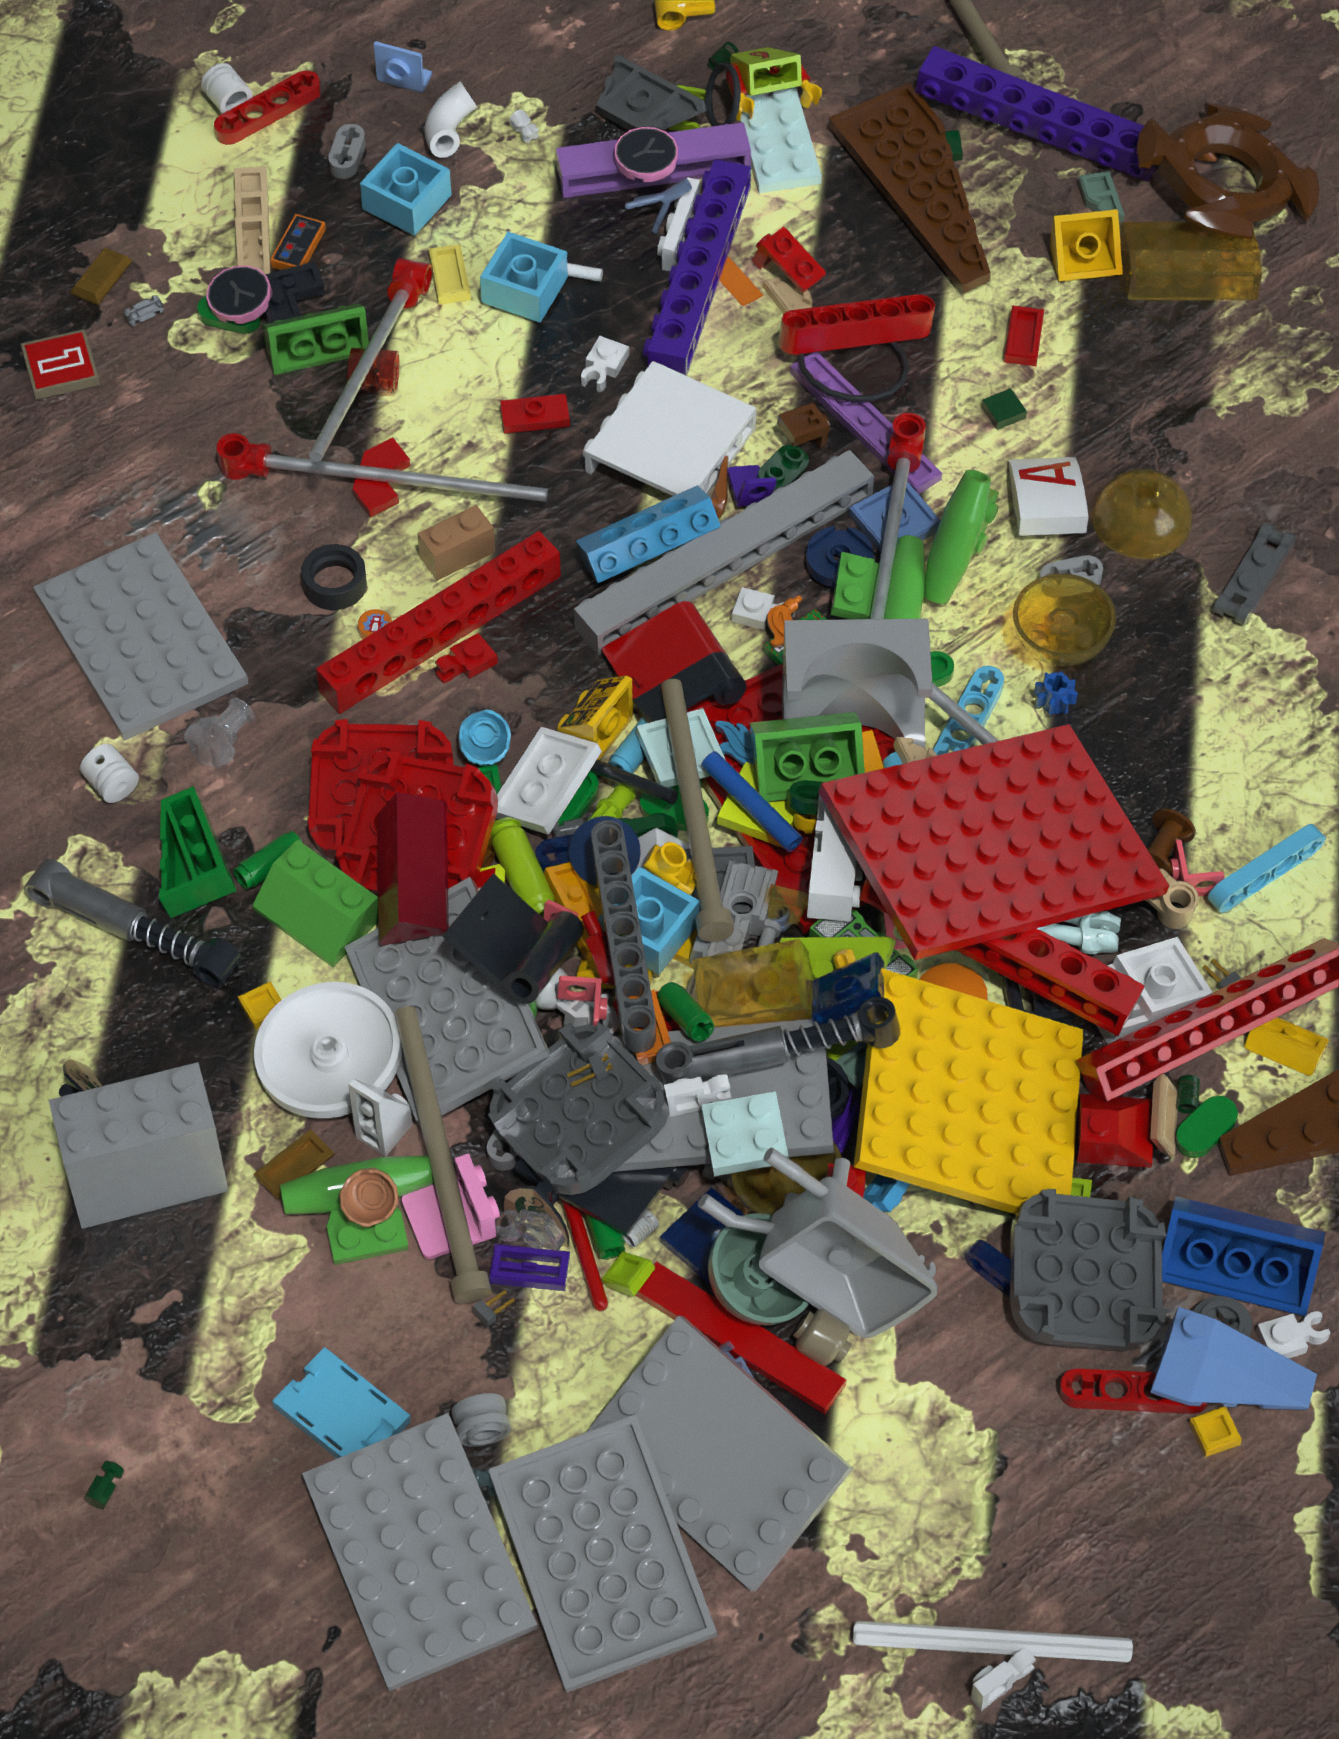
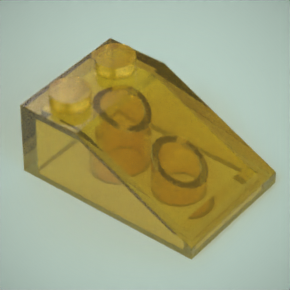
(756, 984)

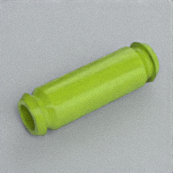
(520, 863)

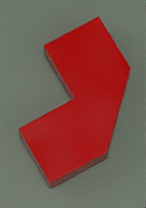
(379, 495)

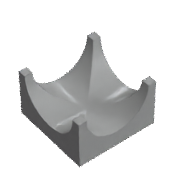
(861, 668)

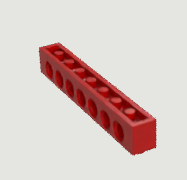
(438, 622)
(1054, 972)
(1211, 1021)

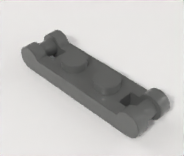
(1254, 574)

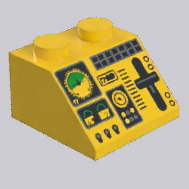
(601, 712)

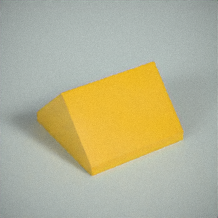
(1086, 245)

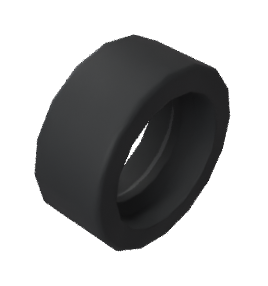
(331, 556)

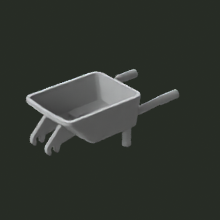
(838, 1251)

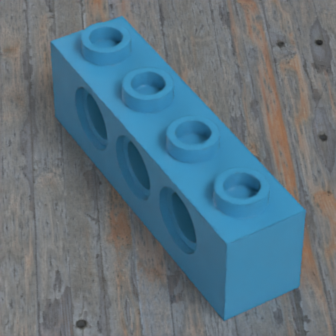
(648, 533)

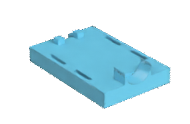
(339, 1406)

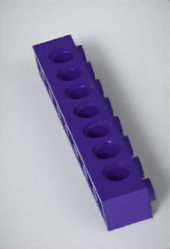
(1032, 110)
(699, 266)

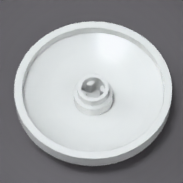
(322, 1042)

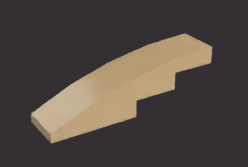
(252, 218)

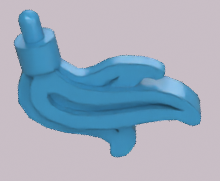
(738, 742)

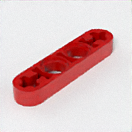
(298, 88)
(1133, 1400)

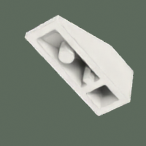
(378, 1116)

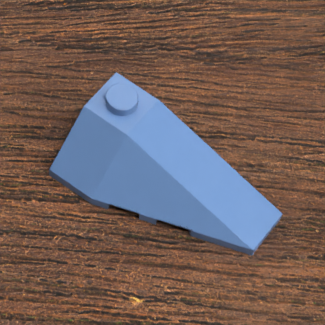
(1218, 1364)

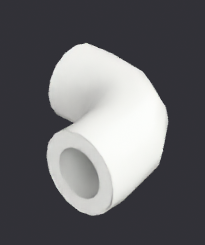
(444, 119)

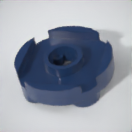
(829, 541)

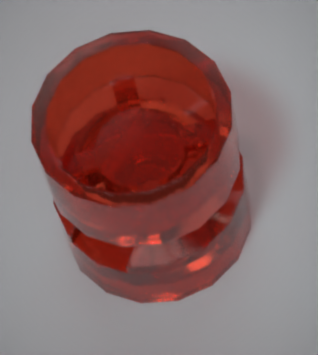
(388, 365)

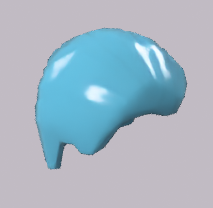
(484, 737)

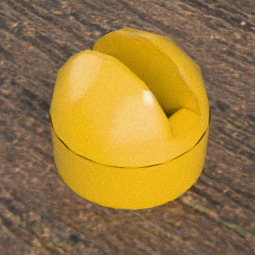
(802, 822)

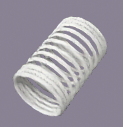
(635, 1240)

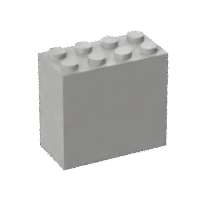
(139, 1145)

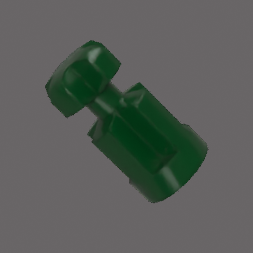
(102, 1486)

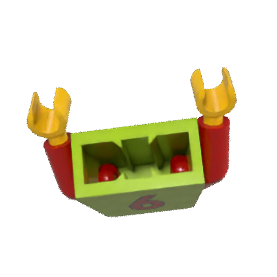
(770, 71)

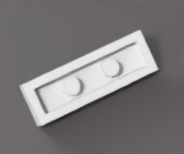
(676, 226)

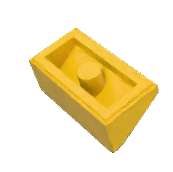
(1287, 1045)

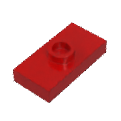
(535, 413)

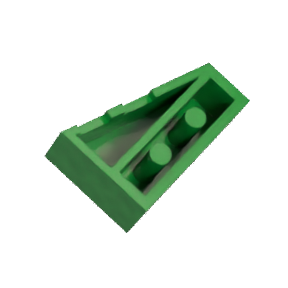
(191, 855)

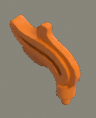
(778, 615)

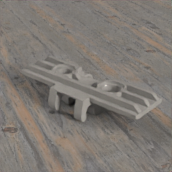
(747, 885)

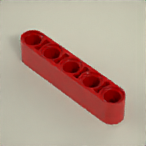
(856, 324)

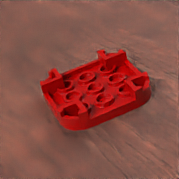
(339, 758)
(470, 814)

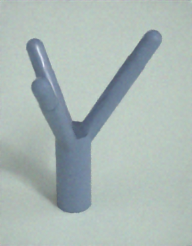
(666, 197)

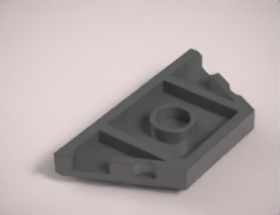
(643, 99)

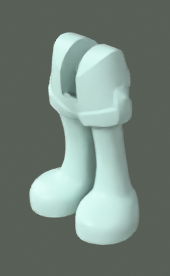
(1094, 933)

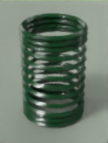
(720, 59)
(1184, 1097)

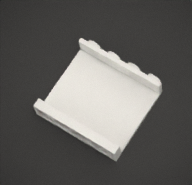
(671, 432)

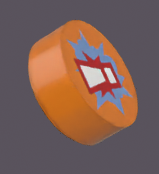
(372, 621)

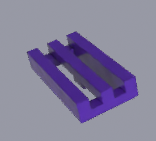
(528, 1280)

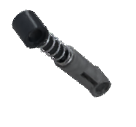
(56, 886)
(774, 1045)

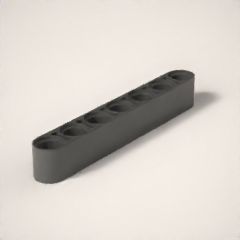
(623, 949)

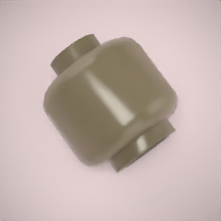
(822, 1337)

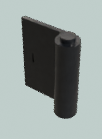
(513, 941)
(621, 1196)

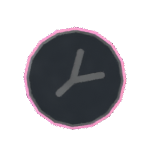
(646, 154)
(239, 294)

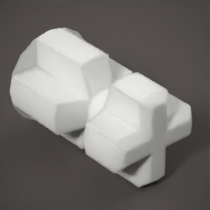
(521, 123)

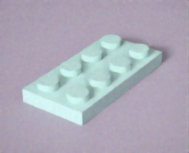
(780, 142)

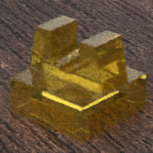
(785, 897)

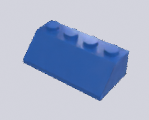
(1241, 1256)

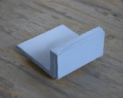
(400, 67)

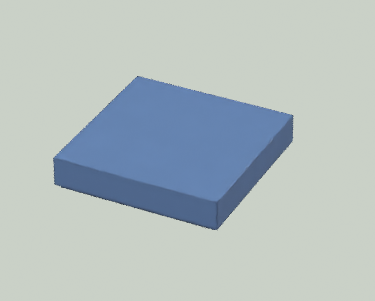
(916, 516)

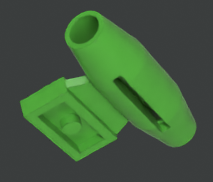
(960, 534)
(857, 582)
(349, 1241)

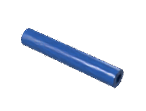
(752, 801)

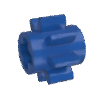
(1055, 693)

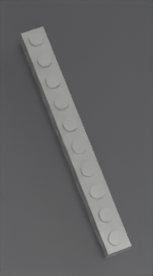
(725, 551)

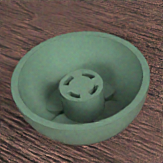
(733, 1266)

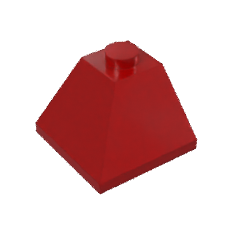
(1115, 1131)

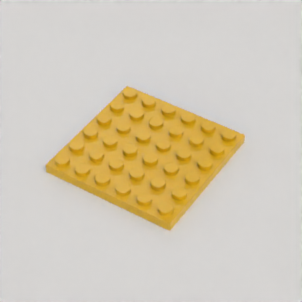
(970, 1098)

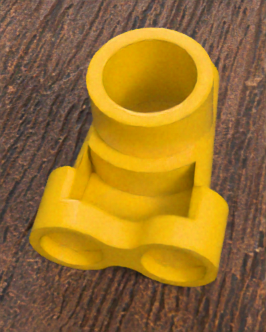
(671, 866)

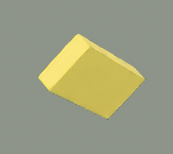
(449, 274)

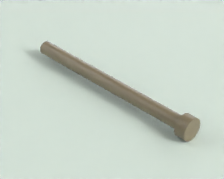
(983, 38)
(713, 920)
(470, 1283)

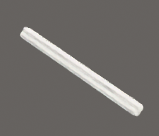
(992, 1641)

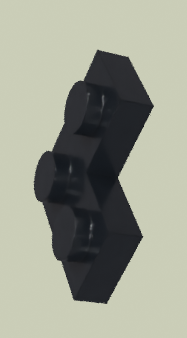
(290, 286)

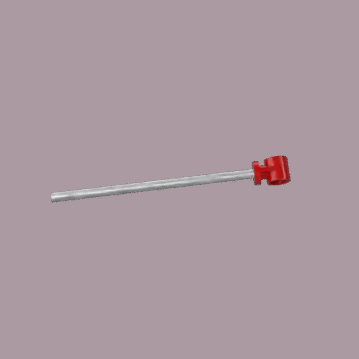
(408, 282)
(903, 457)
(240, 458)

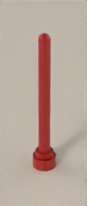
(586, 1256)

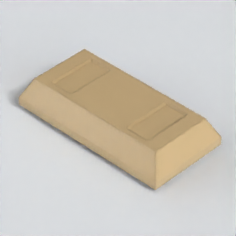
(1164, 1115)

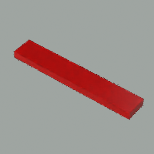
(755, 1344)

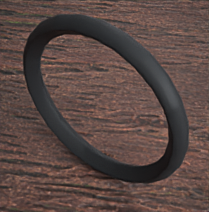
(709, 92)

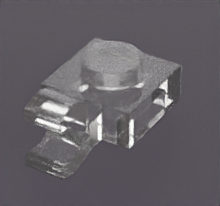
(535, 1228)

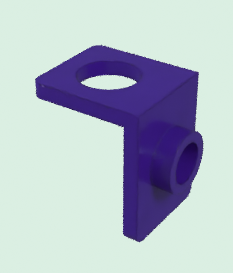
(744, 484)

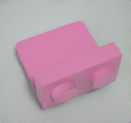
(426, 1216)

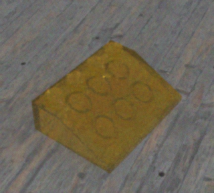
(1188, 263)

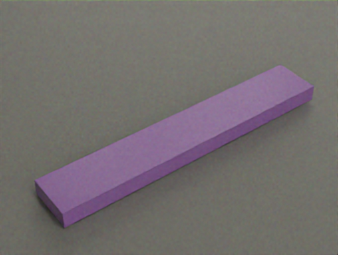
(860, 418)

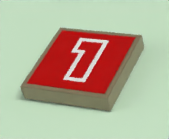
(60, 364)

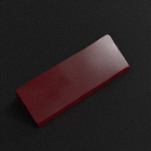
(412, 869)

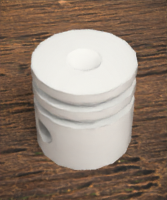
(225, 87)
(112, 778)

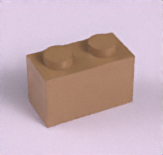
(456, 542)

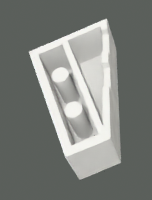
(832, 872)

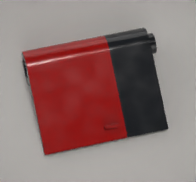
(675, 647)

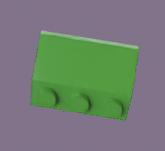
(315, 338)
(805, 749)
(316, 903)

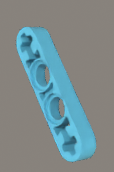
(973, 695)
(1266, 868)

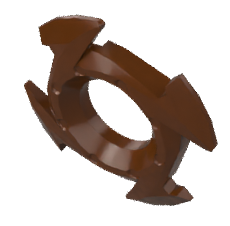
(1234, 134)

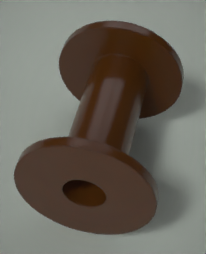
(1170, 827)

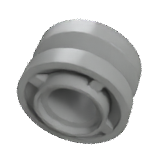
(481, 1419)

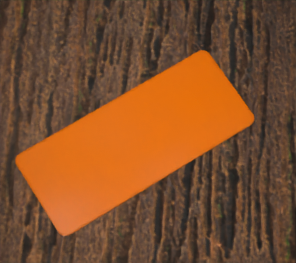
(739, 284)

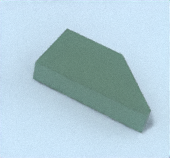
(1100, 193)

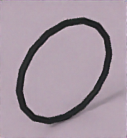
(859, 398)

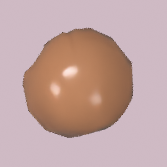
(368, 1197)

